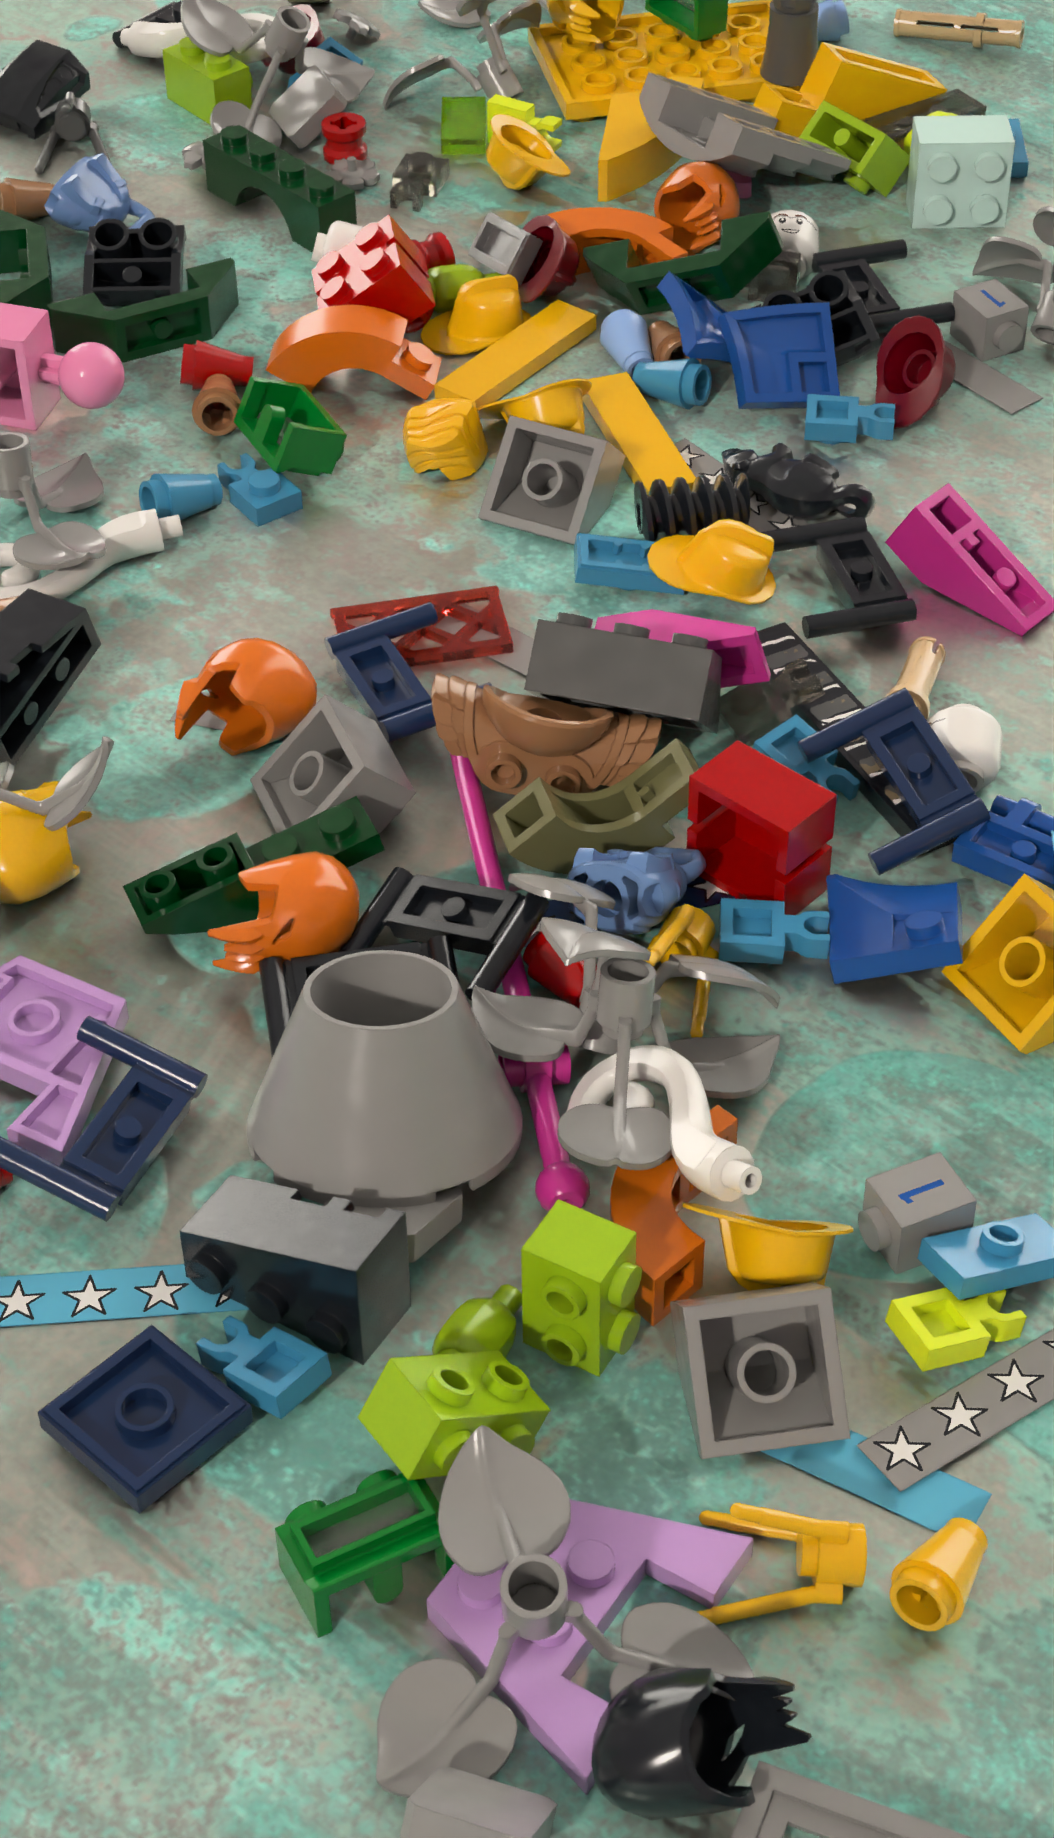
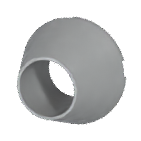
(383, 1087)

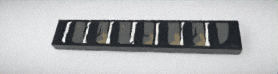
(782, 648)

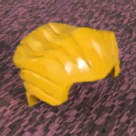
(445, 437)

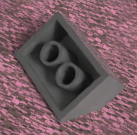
(626, 671)

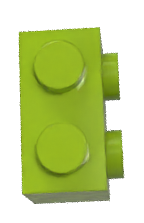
(203, 80)
(873, 154)
(580, 1288)
(434, 1403)

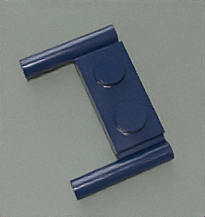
(380, 674)
(915, 767)
(123, 1134)

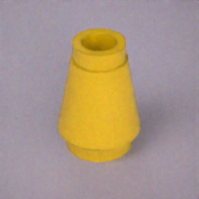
(938, 1576)

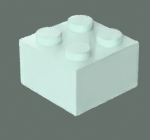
(959, 171)

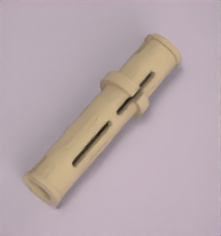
(1008, 31)
(921, 671)

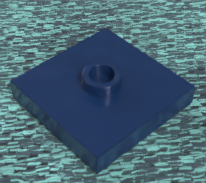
(145, 1418)

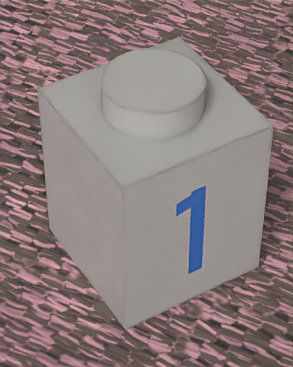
(989, 320)
(911, 1205)

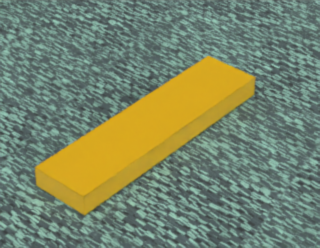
(518, 354)
(635, 431)

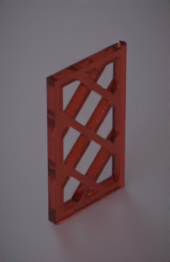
(453, 646)

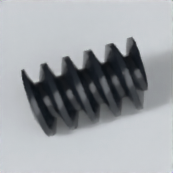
(688, 508)

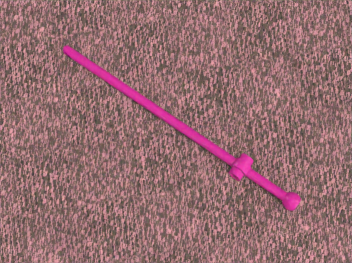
(560, 1176)

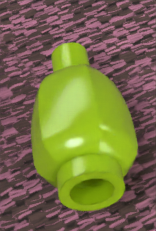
(448, 279)
(481, 1324)

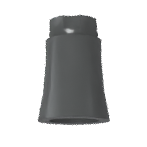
(790, 41)

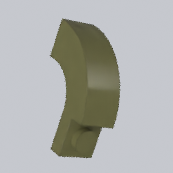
(550, 825)

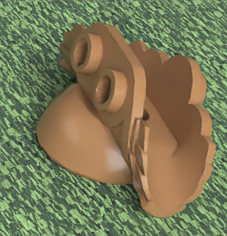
(529, 737)

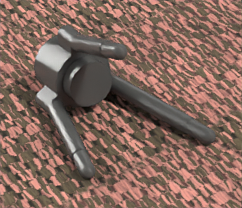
(72, 124)

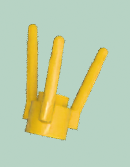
(687, 933)
(825, 1551)

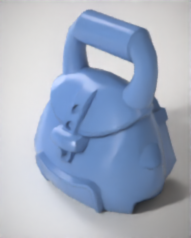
(91, 194)
(640, 882)

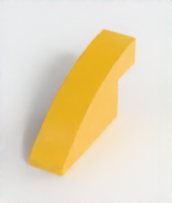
(849, 81)
(630, 149)

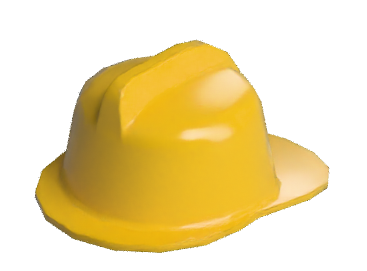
(521, 153)
(480, 317)
(553, 405)
(718, 561)
(774, 1251)

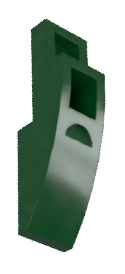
(205, 886)

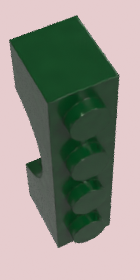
(247, 166)

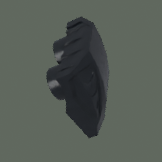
(35, 86)
(134, 264)
(851, 324)

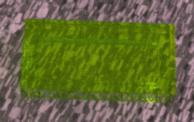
(463, 125)

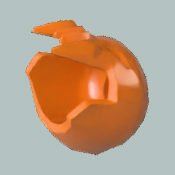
(696, 202)
(252, 688)
(303, 911)

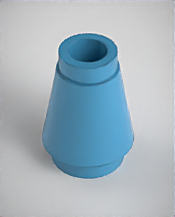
(674, 381)
(180, 494)

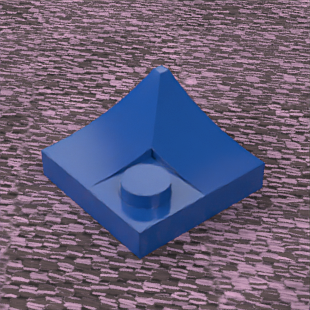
(696, 319)
(781, 354)
(891, 928)

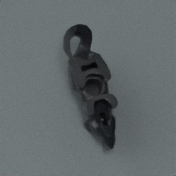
(797, 487)

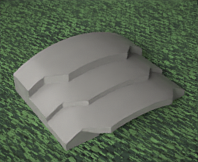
(730, 133)

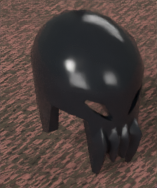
(671, 1738)

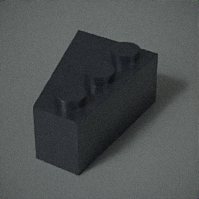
(41, 656)
(302, 1263)

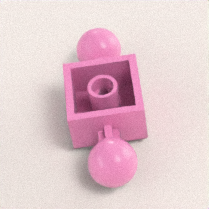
(31, 372)

